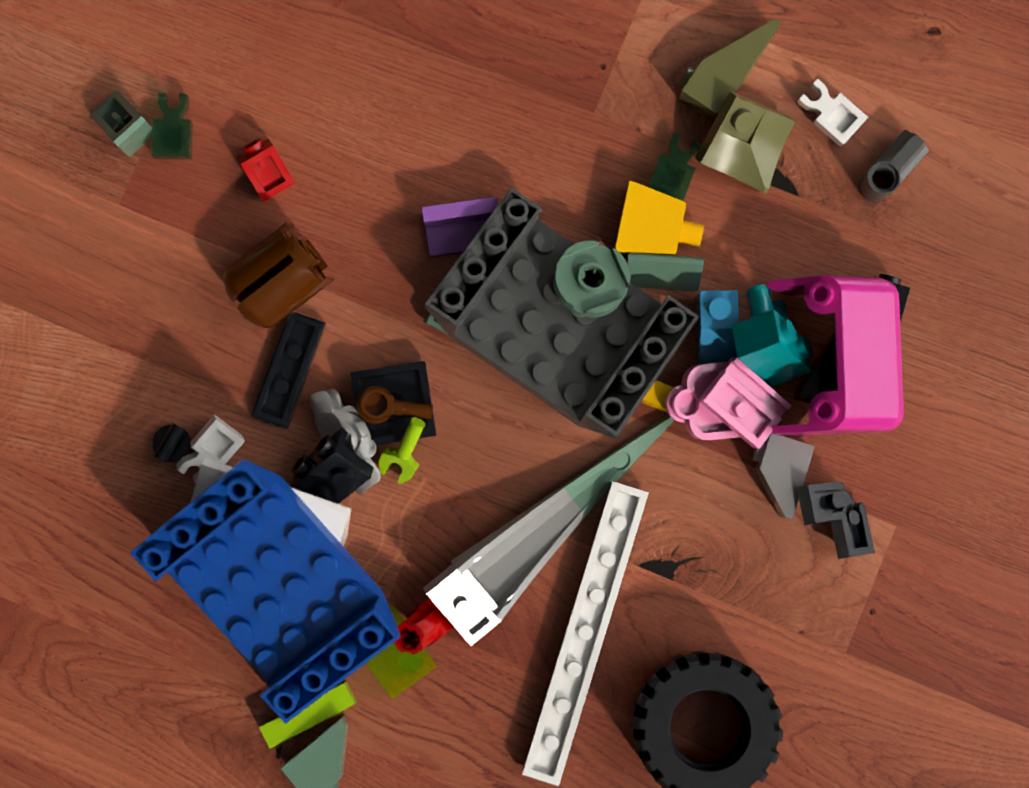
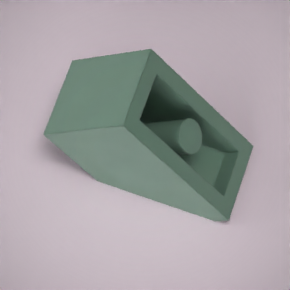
(320, 761)

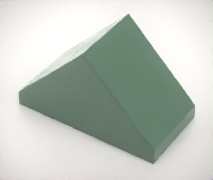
(122, 123)

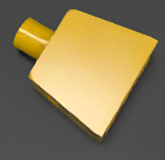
(654, 223)

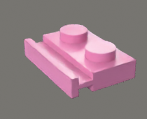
(744, 403)

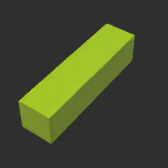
(328, 705)

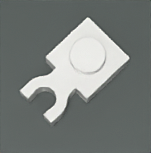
(837, 116)
(215, 442)

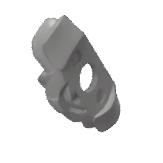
(332, 415)

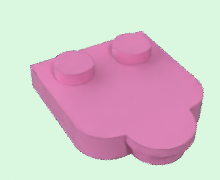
(684, 406)

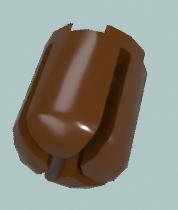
(275, 277)

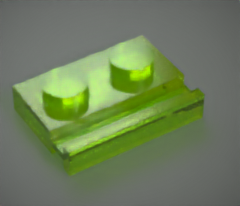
(400, 670)

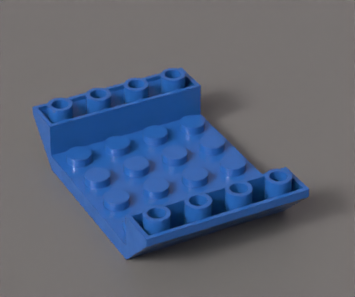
(273, 585)

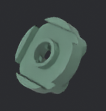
(588, 300)

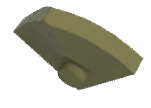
(746, 141)

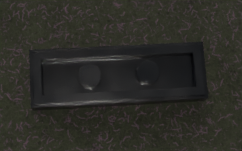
(288, 369)

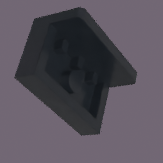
(330, 469)

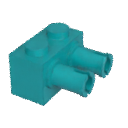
(769, 340)

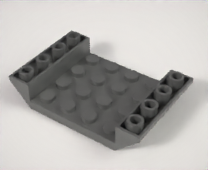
(507, 314)

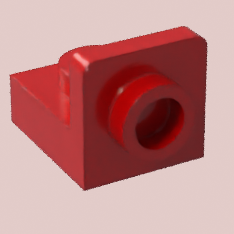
(265, 168)

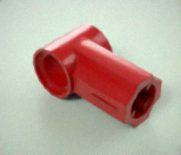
(422, 628)

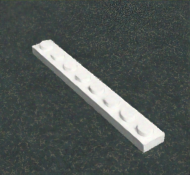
(585, 633)

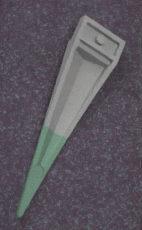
(497, 570)

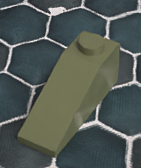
(724, 71)

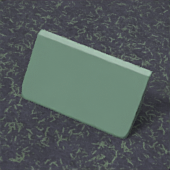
(665, 271)

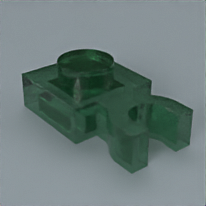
(172, 134)
(673, 173)

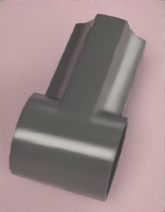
(893, 166)

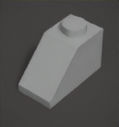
(782, 469)

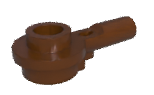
(377, 405)

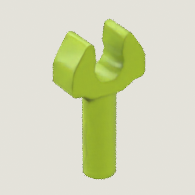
(403, 453)

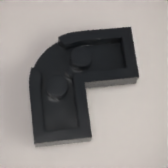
(848, 519)

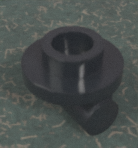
(171, 443)

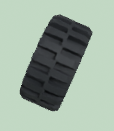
(715, 673)

